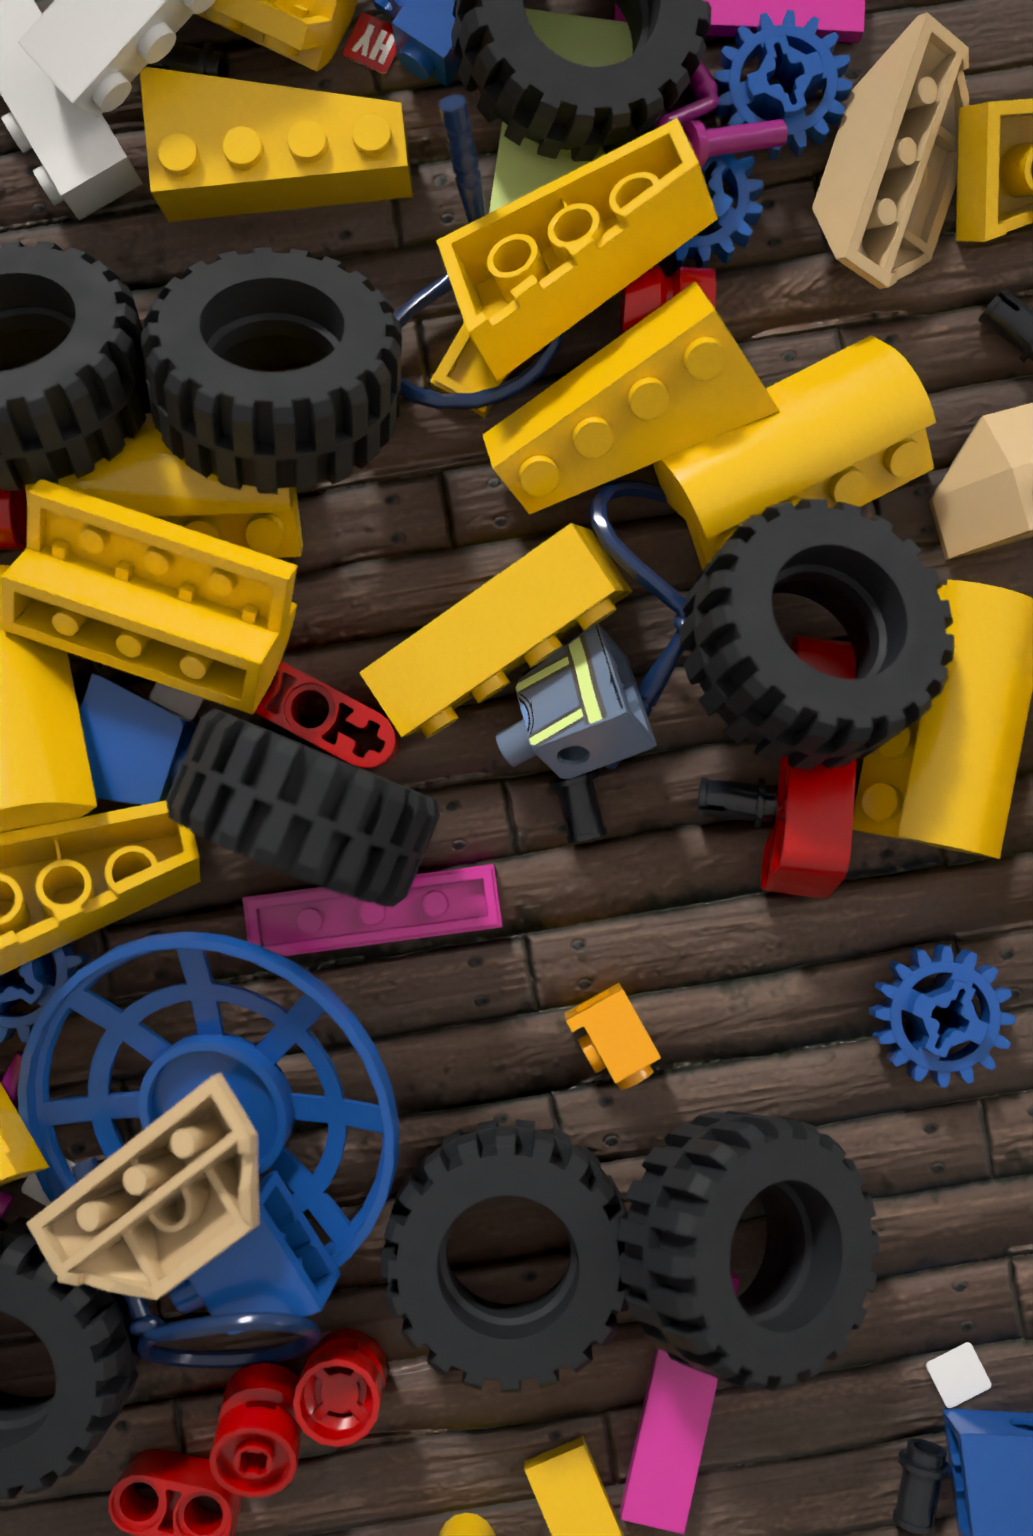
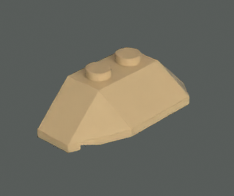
(896, 156)
(988, 486)
(159, 1201)

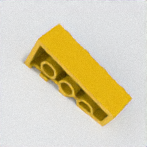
(267, 146)
(994, 169)
(574, 244)
(630, 405)
(496, 630)
(87, 874)

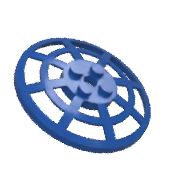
(192, 1060)

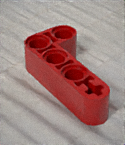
(282, 706)
(814, 807)
(175, 1512)

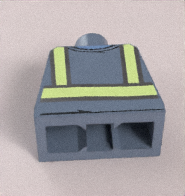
(579, 709)

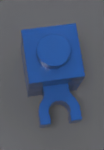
(423, 37)

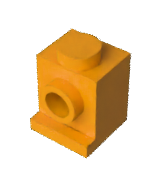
(614, 1037)

